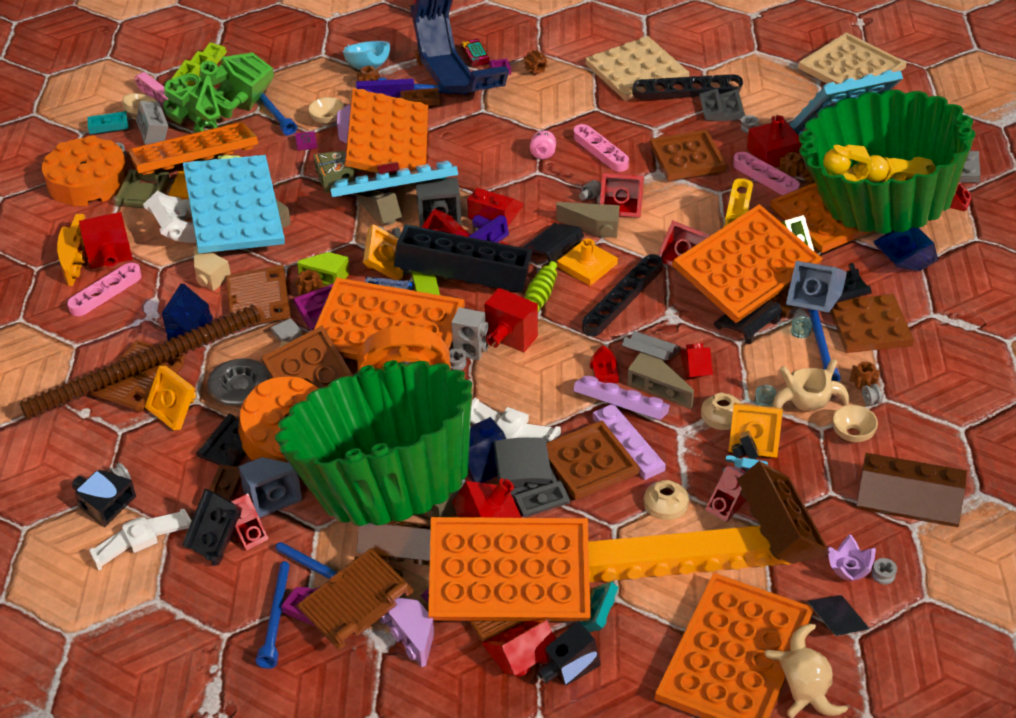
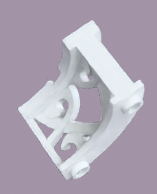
(171, 215)

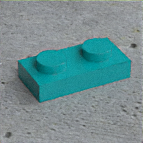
(107, 122)
(601, 601)

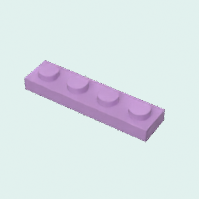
(628, 399)
(632, 441)

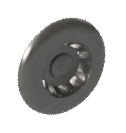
(235, 380)

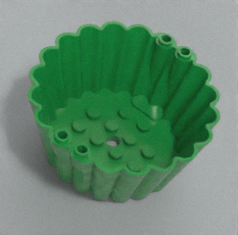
(891, 127)
(382, 441)

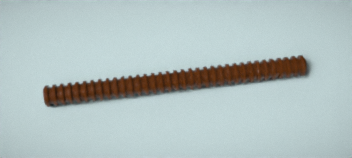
(138, 362)

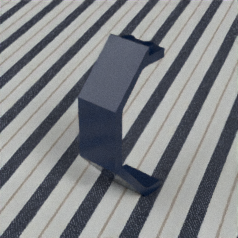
(439, 52)

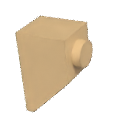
(210, 269)

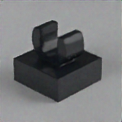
(746, 446)

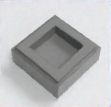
(286, 331)

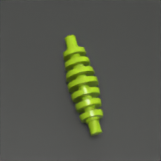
(542, 285)

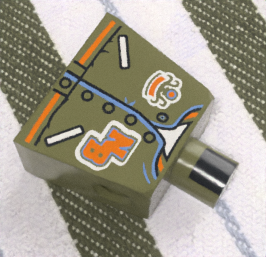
(331, 167)

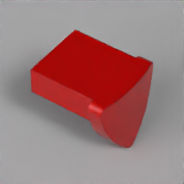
(604, 365)

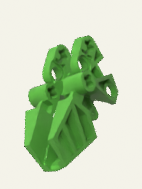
(240, 81)

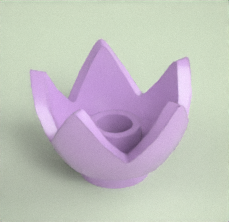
(850, 561)

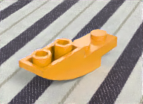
(70, 250)

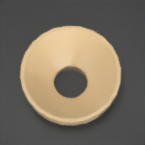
(131, 102)
(325, 110)
(718, 416)
(857, 418)
(666, 506)

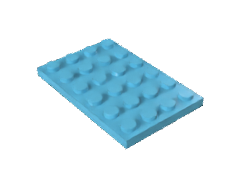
(849, 88)
(384, 180)
(233, 204)

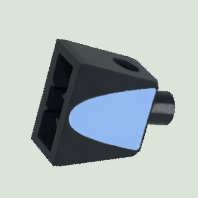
(103, 495)
(570, 656)

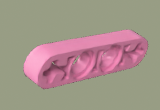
(151, 87)
(615, 160)
(747, 163)
(83, 301)

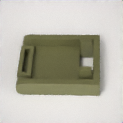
(135, 193)

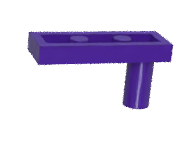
(386, 87)
(490, 230)

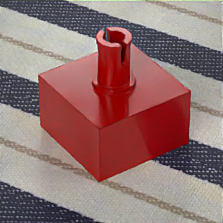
(773, 141)
(105, 240)
(511, 320)
(486, 500)

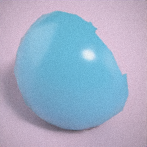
(367, 54)

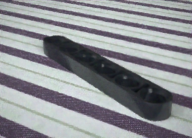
(686, 82)
(619, 292)

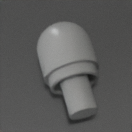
(590, 190)

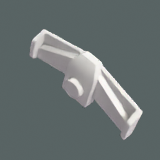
(513, 422)
(138, 535)

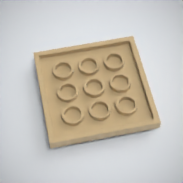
(847, 59)
(634, 61)

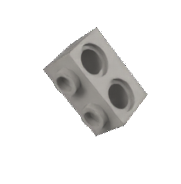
(151, 122)
(470, 332)

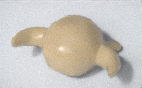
(810, 388)
(807, 674)

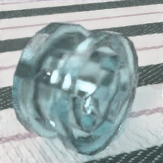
(803, 332)
(761, 392)

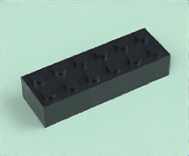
(462, 258)

